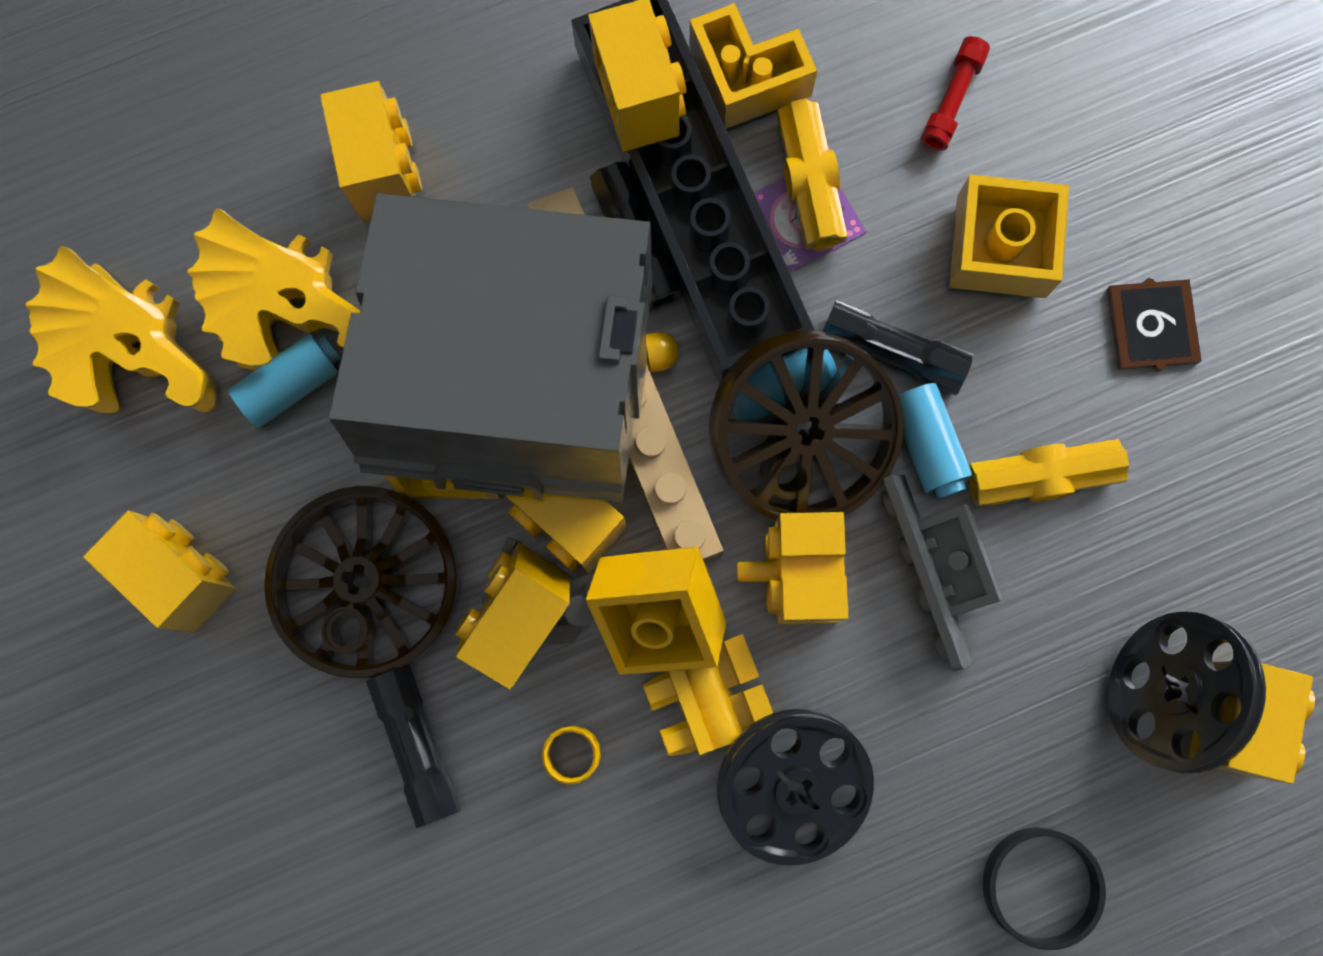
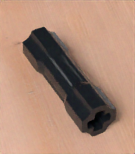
(621, 199)
(924, 358)
(424, 779)

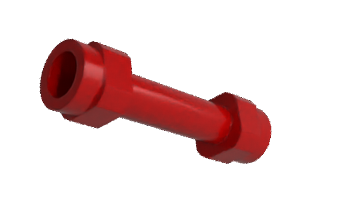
(942, 124)

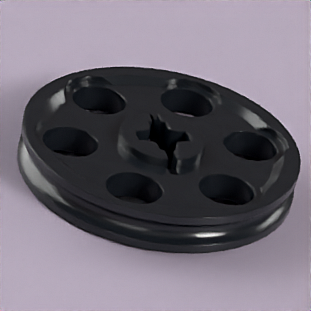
(1205, 692)
(788, 808)

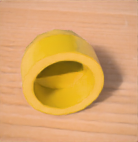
(661, 351)

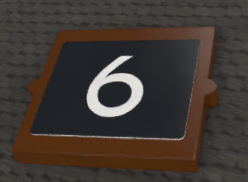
(1154, 324)

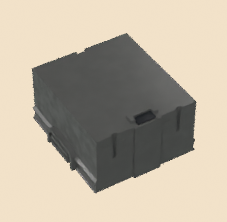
(496, 348)

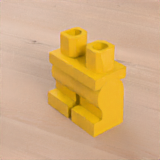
(706, 701)

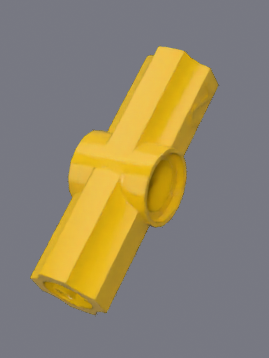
(811, 175)
(1048, 472)

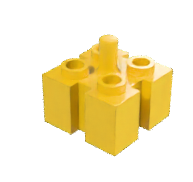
(803, 569)

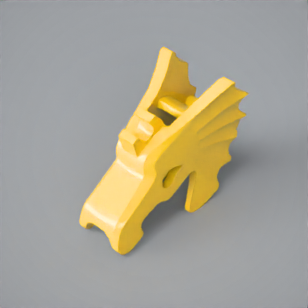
(251, 284)
(91, 321)

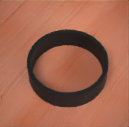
(1097, 891)

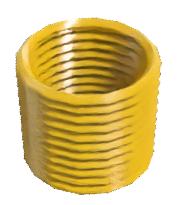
(547, 759)

